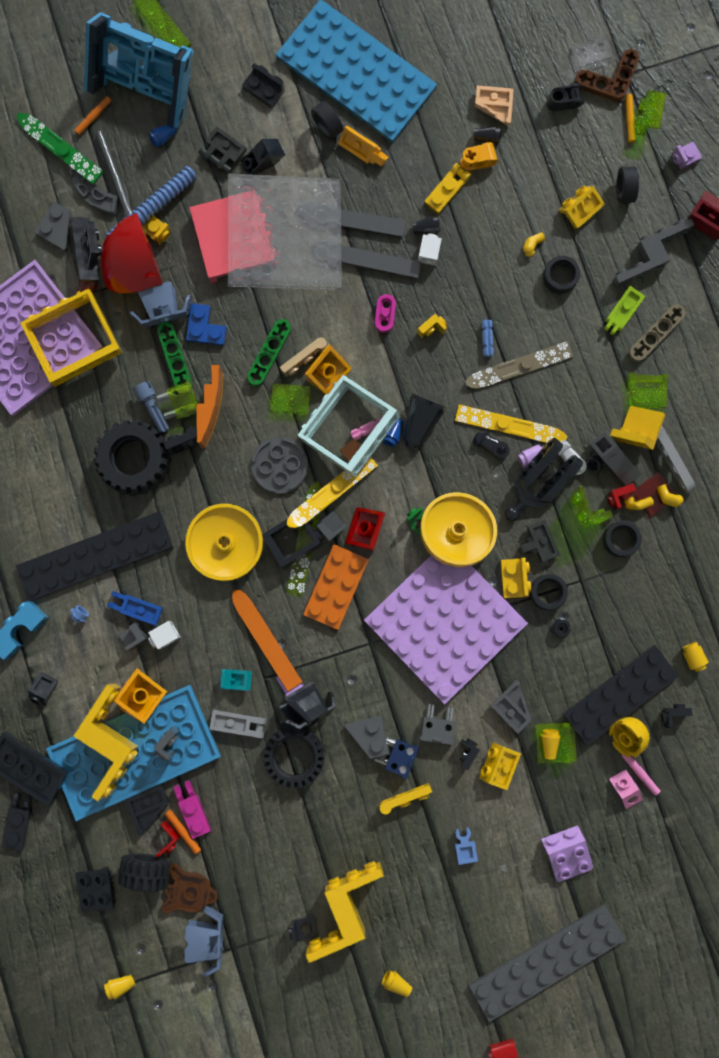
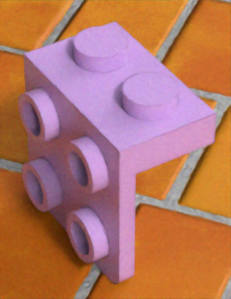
(568, 853)

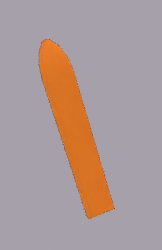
(265, 640)

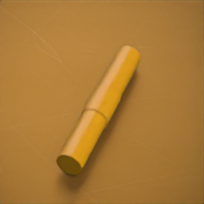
(630, 118)

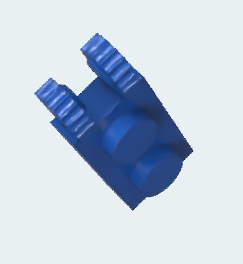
(137, 608)

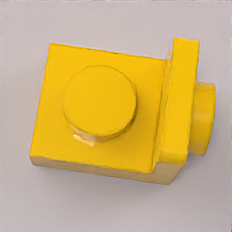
(157, 230)
(429, 326)

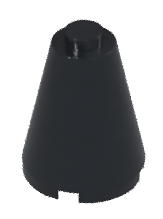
(421, 419)

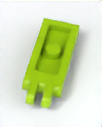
(624, 309)

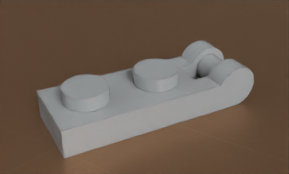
(237, 723)

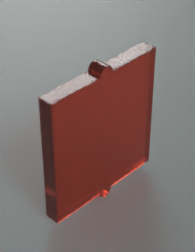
(649, 489)

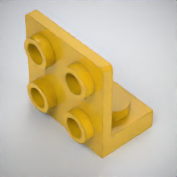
(640, 428)

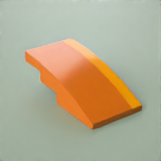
(208, 412)

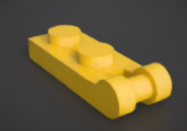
(447, 189)
(405, 798)

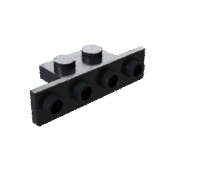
(86, 248)

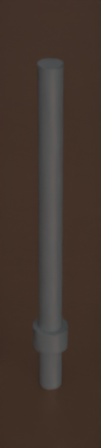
(114, 174)

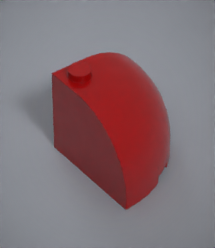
(128, 258)

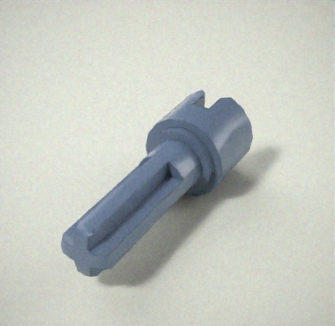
(146, 395)

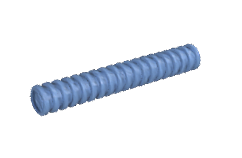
(164, 195)

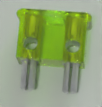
(184, 400)

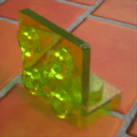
(585, 516)

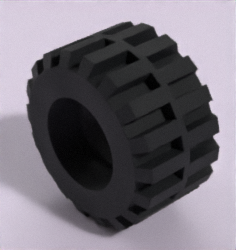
(144, 872)

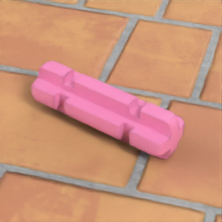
(364, 429)

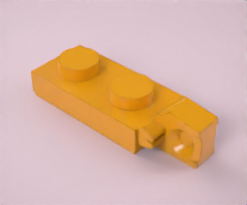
(362, 147)

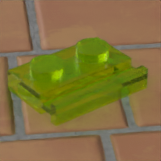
(290, 398)

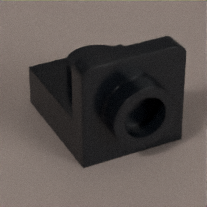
(42, 689)
(468, 756)

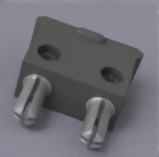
(437, 732)

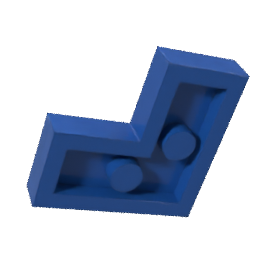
(200, 330)

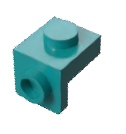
(235, 679)

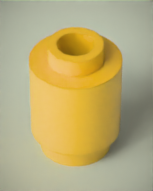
(695, 657)

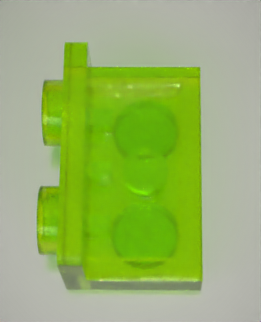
(651, 111)

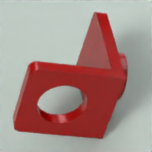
(173, 834)

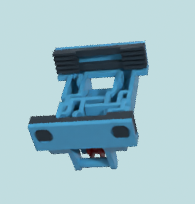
(134, 64)

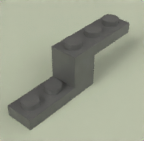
(652, 252)

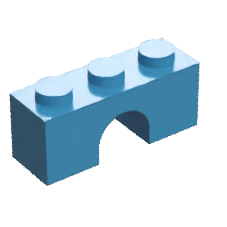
(28, 615)

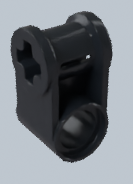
(568, 95)

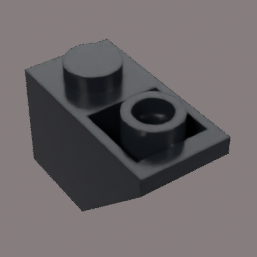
(263, 156)

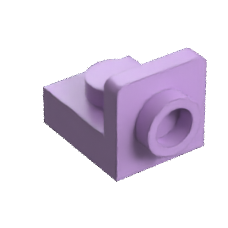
(686, 155)

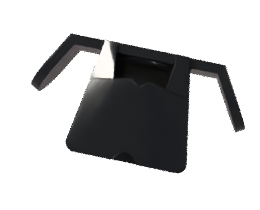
(305, 705)

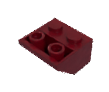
(706, 215)

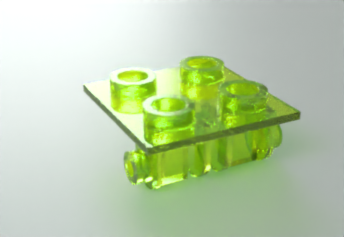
(567, 745)

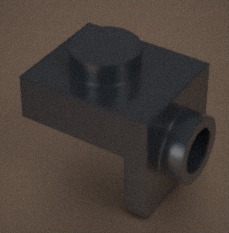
(677, 710)

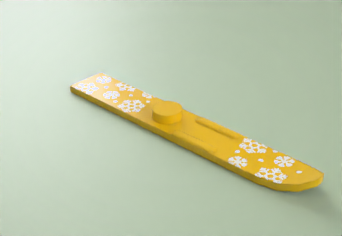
(508, 424)
(327, 495)

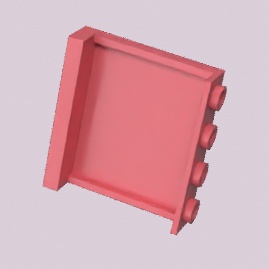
(212, 233)

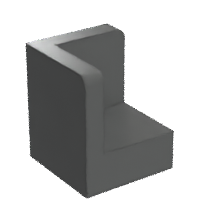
(330, 526)
(133, 637)

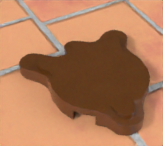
(188, 892)

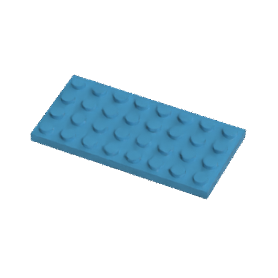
(356, 70)
(89, 767)

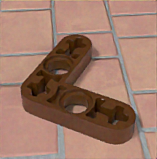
(610, 84)

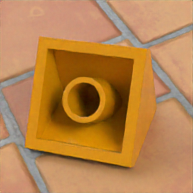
(327, 370)
(139, 696)

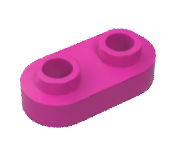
(385, 314)

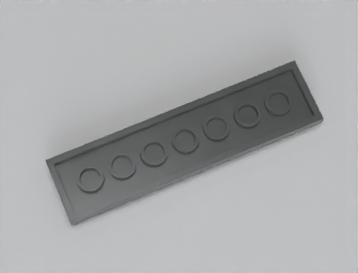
(546, 962)

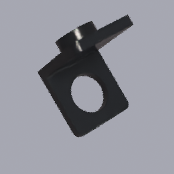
(295, 930)

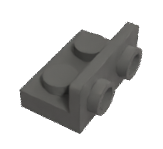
(163, 746)

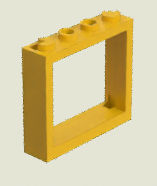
(52, 312)

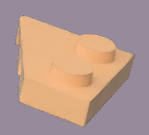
(495, 102)

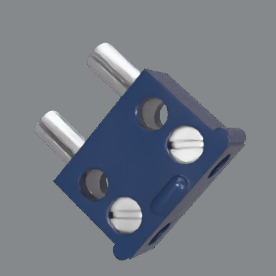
(402, 758)

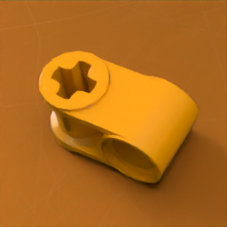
(479, 157)

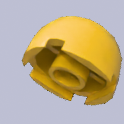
(629, 736)

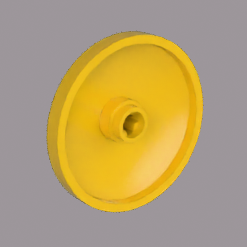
(458, 529)
(224, 542)

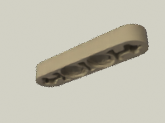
(656, 333)

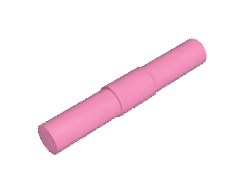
(642, 774)

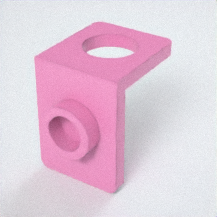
(626, 788)

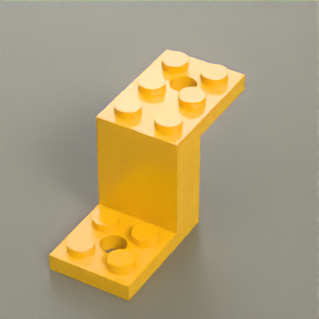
(107, 741)
(344, 911)

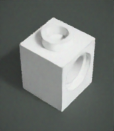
(429, 249)
(163, 635)

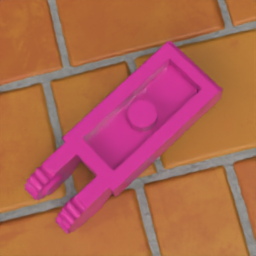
(192, 811)

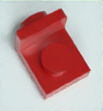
(623, 493)

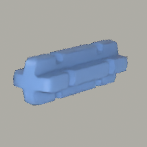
(487, 338)

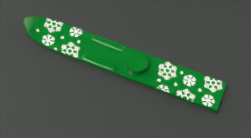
(60, 147)

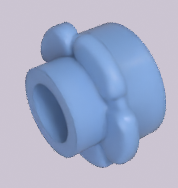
(79, 614)

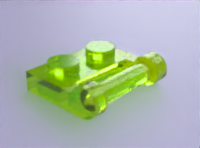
(647, 397)

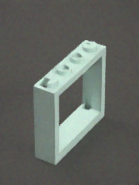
(371, 443)

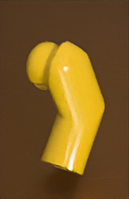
(531, 242)
(668, 498)
(639, 505)

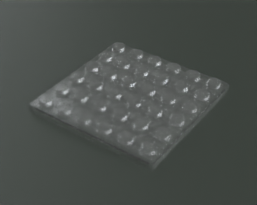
(284, 232)

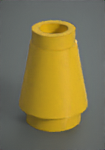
(550, 743)
(395, 983)
(118, 986)

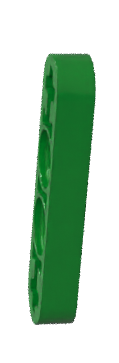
(266, 351)
(173, 357)

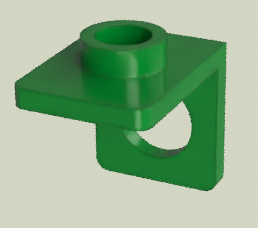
(413, 516)

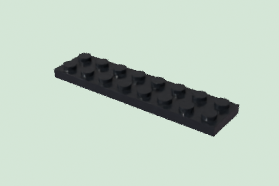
(94, 556)

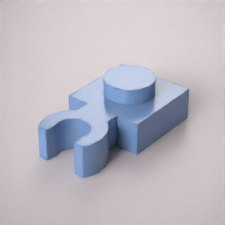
(465, 849)

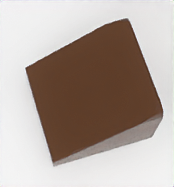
(350, 449)

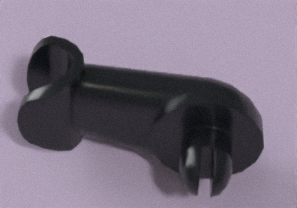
(492, 445)

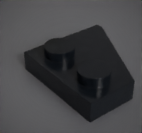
(147, 806)

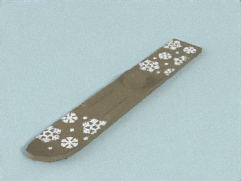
(519, 366)

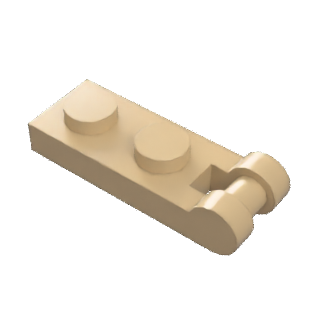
(303, 357)

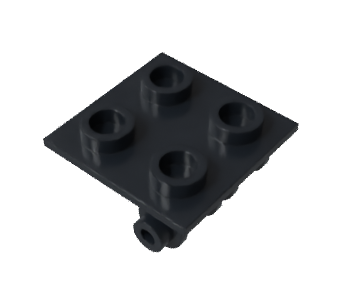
(95, 890)

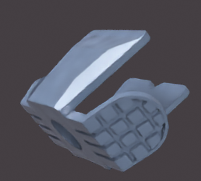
(161, 305)
(205, 941)

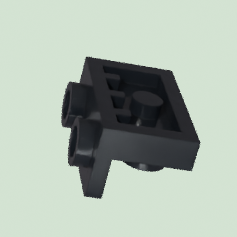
(264, 85)

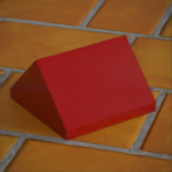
(365, 528)

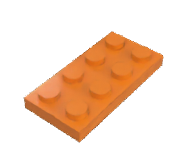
(336, 587)

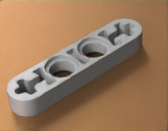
(675, 462)

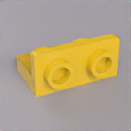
(582, 205)
(515, 578)
(499, 766)

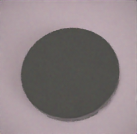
(279, 465)

